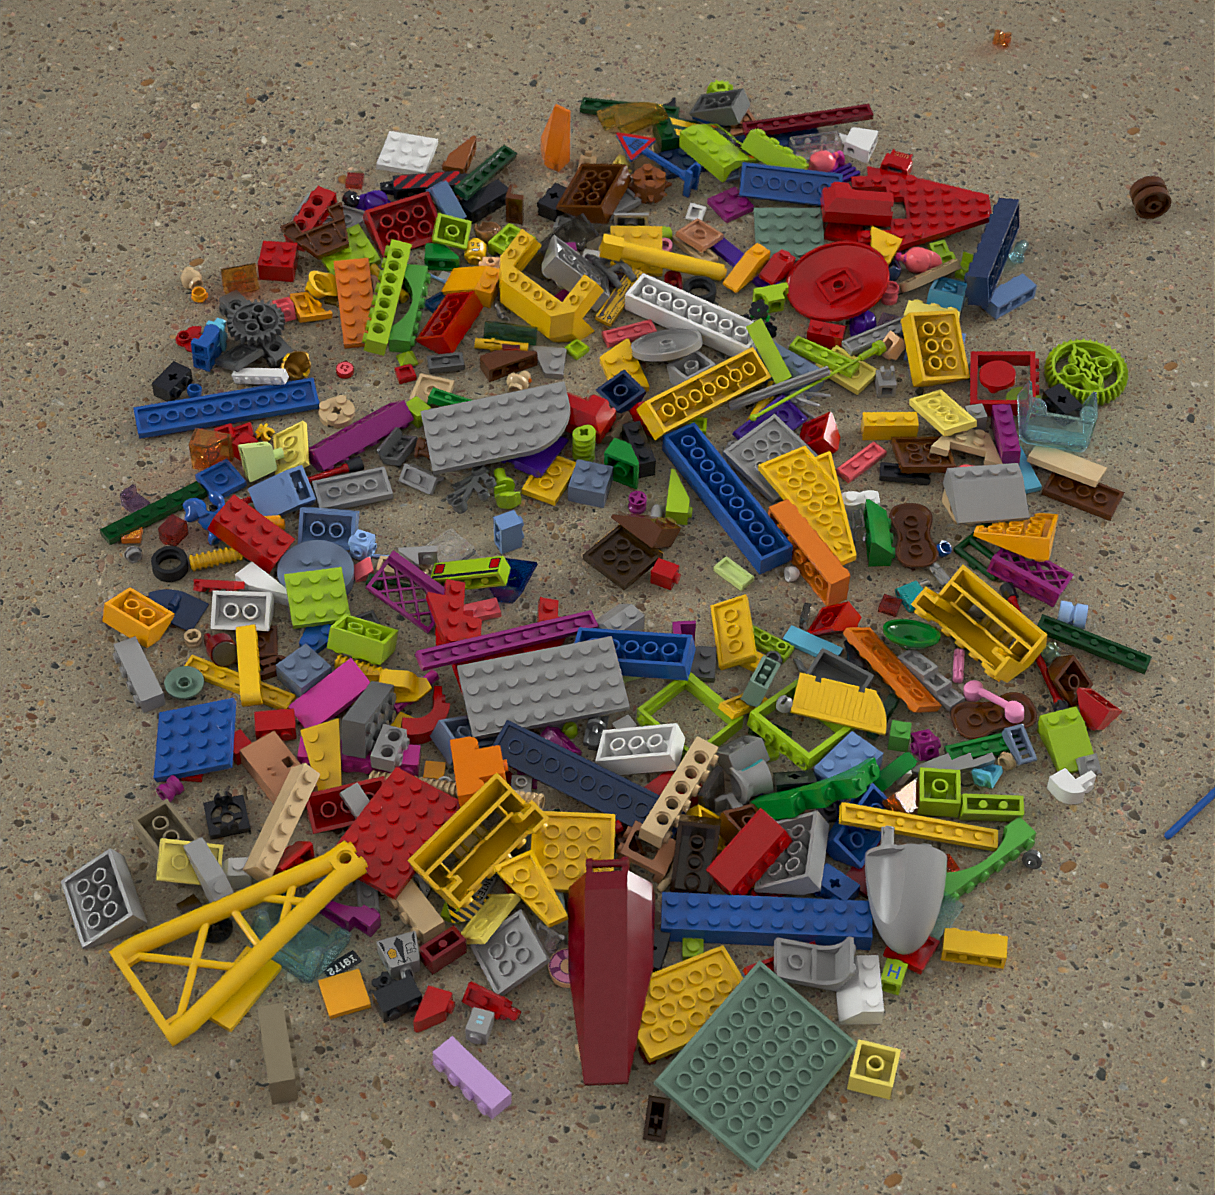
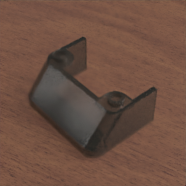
(575, 230)

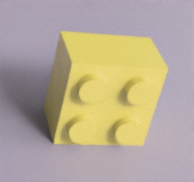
(874, 1069)

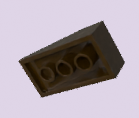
(694, 852)

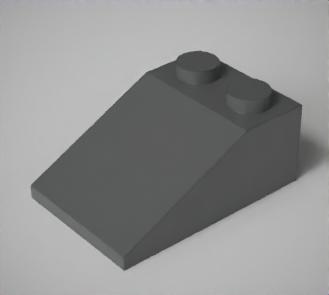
(722, 107)

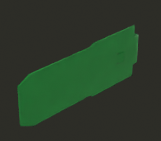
(894, 771)

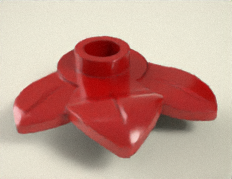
(186, 336)

